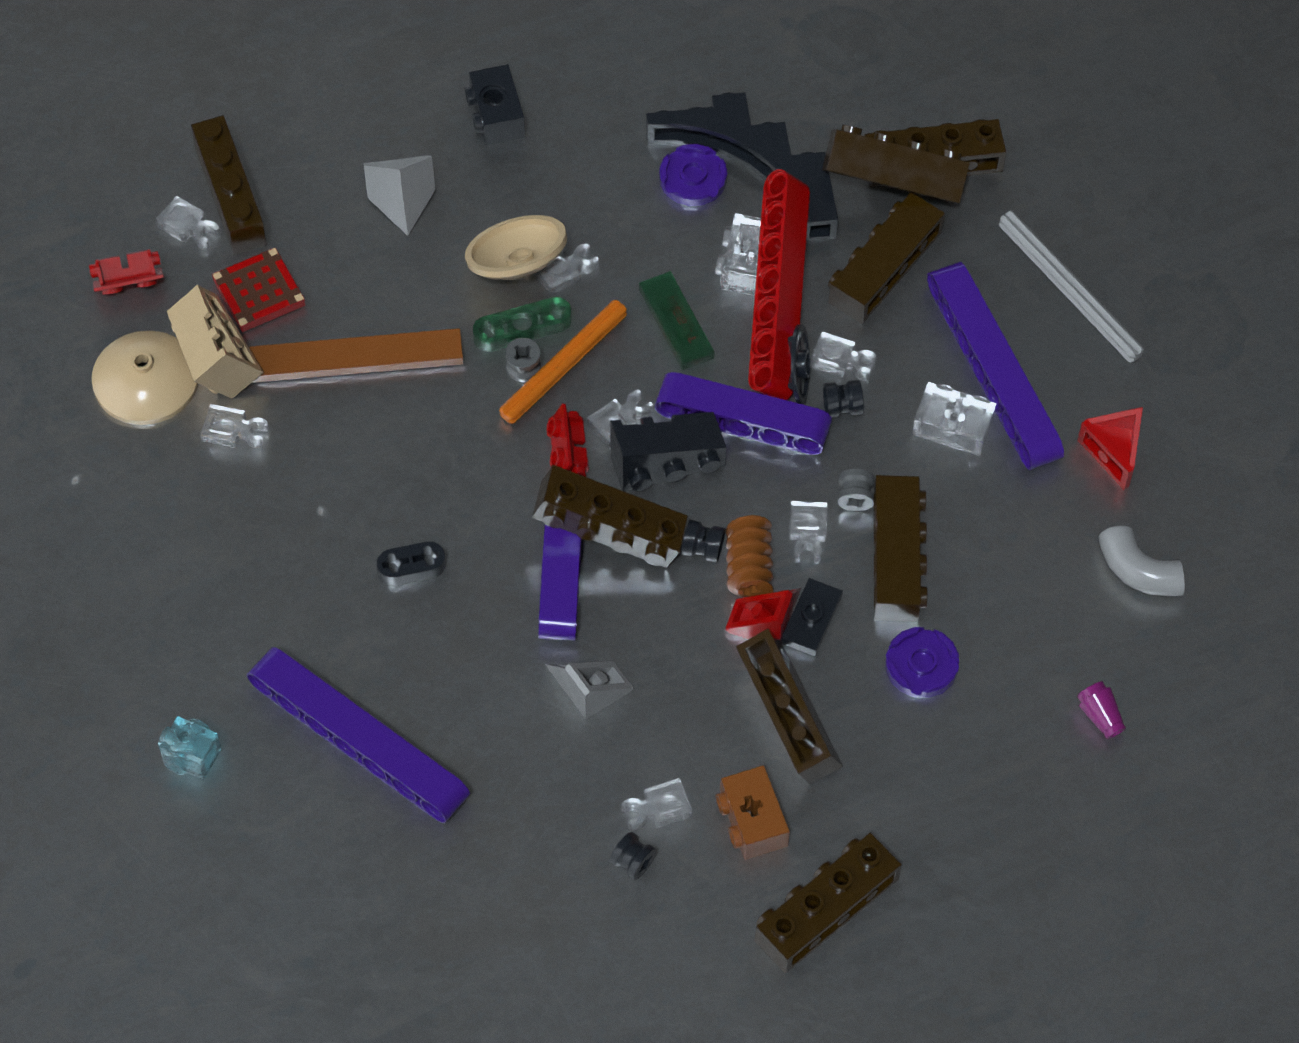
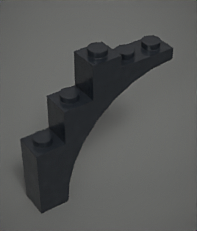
(760, 147)

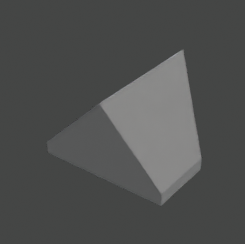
(401, 188)
(591, 684)

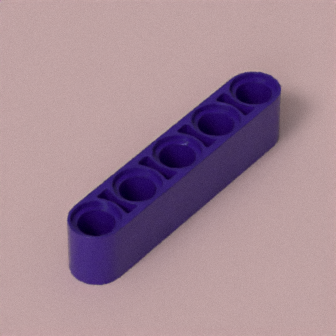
(746, 413)
(559, 585)

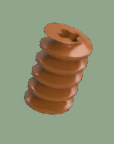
(749, 556)

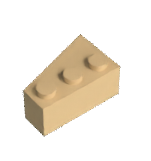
(212, 343)

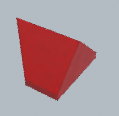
(1113, 442)
(762, 612)

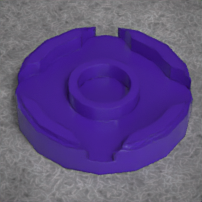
(693, 175)
(922, 662)

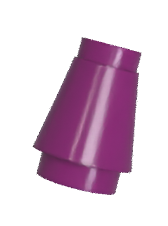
(1101, 708)

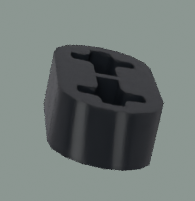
(411, 563)

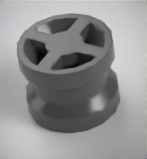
(518, 368)
(856, 490)

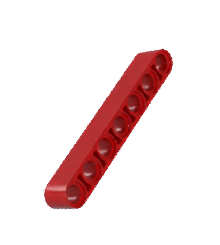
(778, 282)

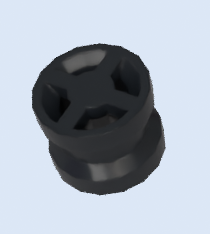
(633, 855)

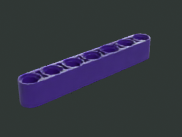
(995, 366)
(358, 735)

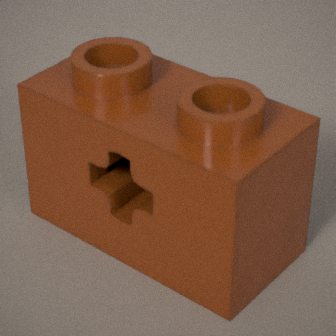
(753, 793)

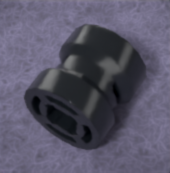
(843, 398)
(703, 541)

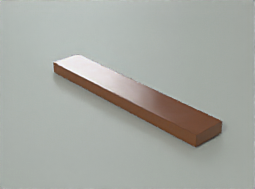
(358, 355)

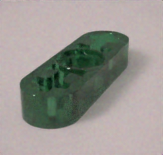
(529, 311)

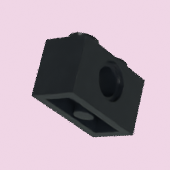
(497, 88)

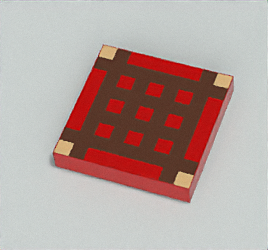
(258, 290)

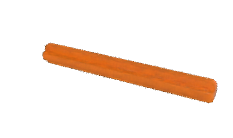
(562, 361)

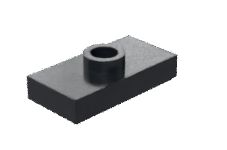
(811, 617)

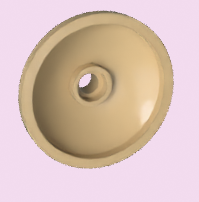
(516, 247)
(146, 392)

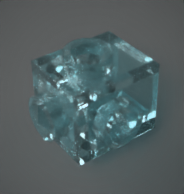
(189, 747)

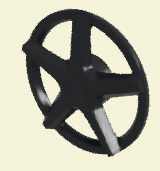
(799, 363)

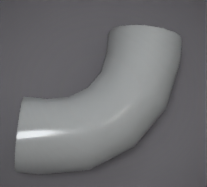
(1137, 568)

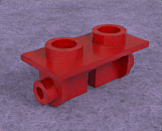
(113, 276)
(565, 431)

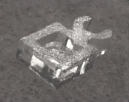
(185, 220)
(566, 270)
(838, 355)
(628, 413)
(228, 425)
(808, 526)
(662, 803)

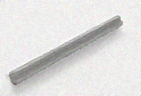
(1071, 287)

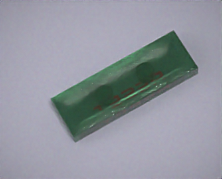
(676, 320)

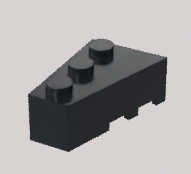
(665, 450)

